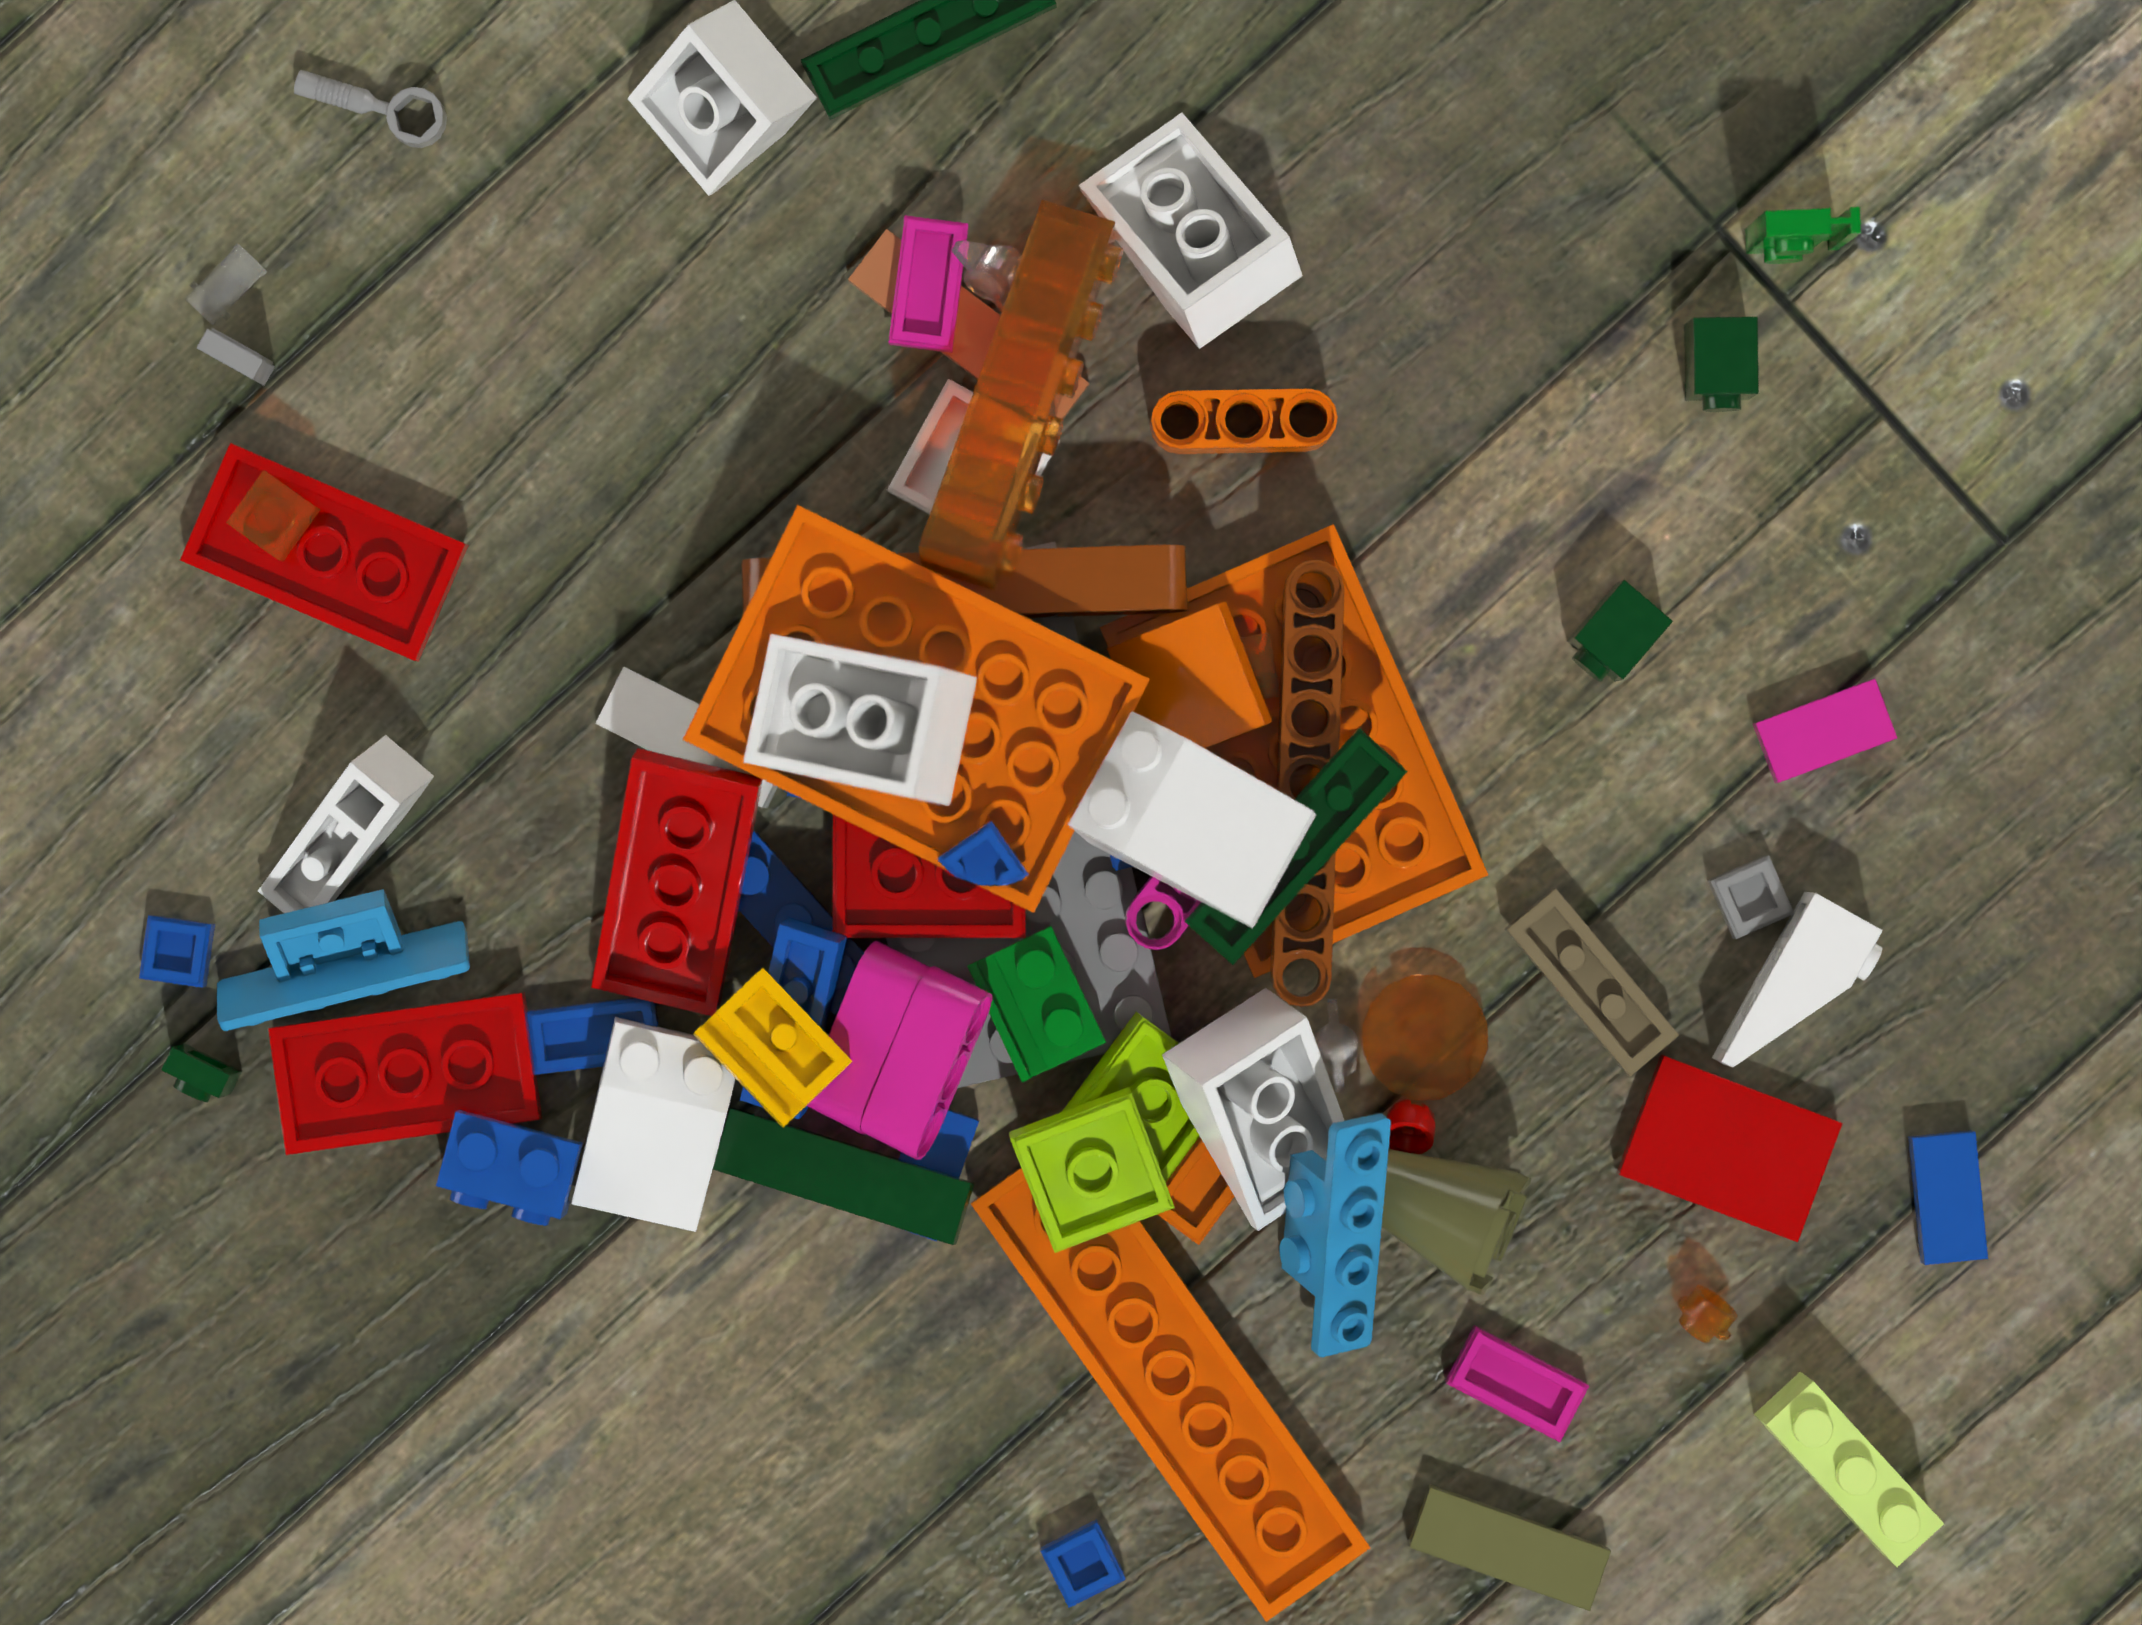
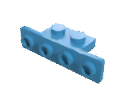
(336, 957)
(1336, 1230)

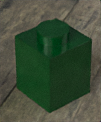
(1721, 361)
(1617, 633)

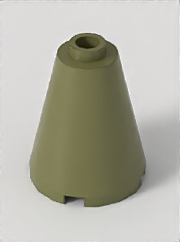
(1453, 1213)

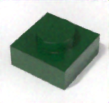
(199, 1073)

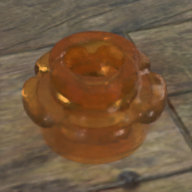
(1706, 1314)

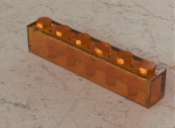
(1019, 395)

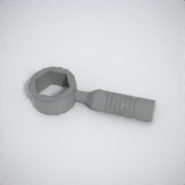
(362, 101)

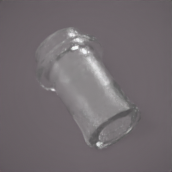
(225, 285)

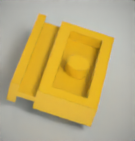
(772, 1047)

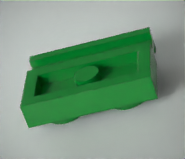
(1791, 233)
(1037, 1004)

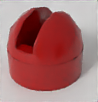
(1419, 1117)

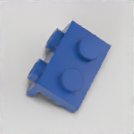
(508, 1166)

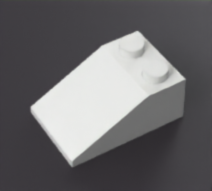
(1193, 230)
(860, 719)
(1191, 819)
(1256, 1098)
(654, 1126)

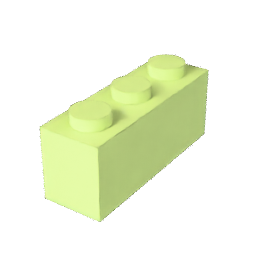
(1849, 1469)

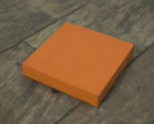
(1197, 677)

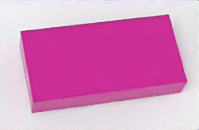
(927, 285)
(1825, 731)
(1517, 1383)

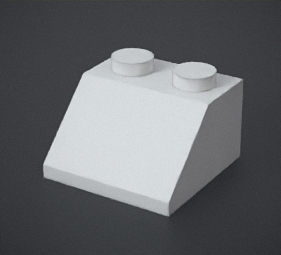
(721, 96)

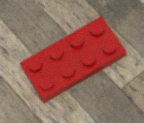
(348, 569)
(676, 881)
(403, 1072)

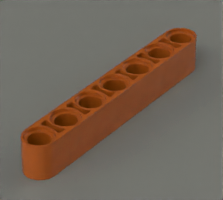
(1069, 581)
(1297, 750)

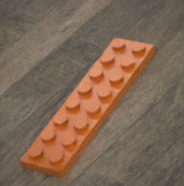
(1183, 1400)

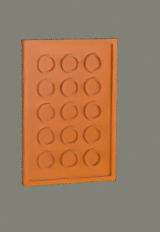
(1035, 719)
(1416, 836)

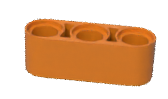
(1270, 404)

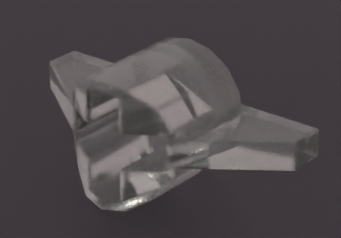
(988, 269)
(1337, 1047)

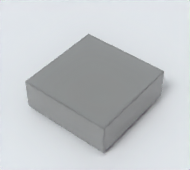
(236, 356)
(1750, 897)

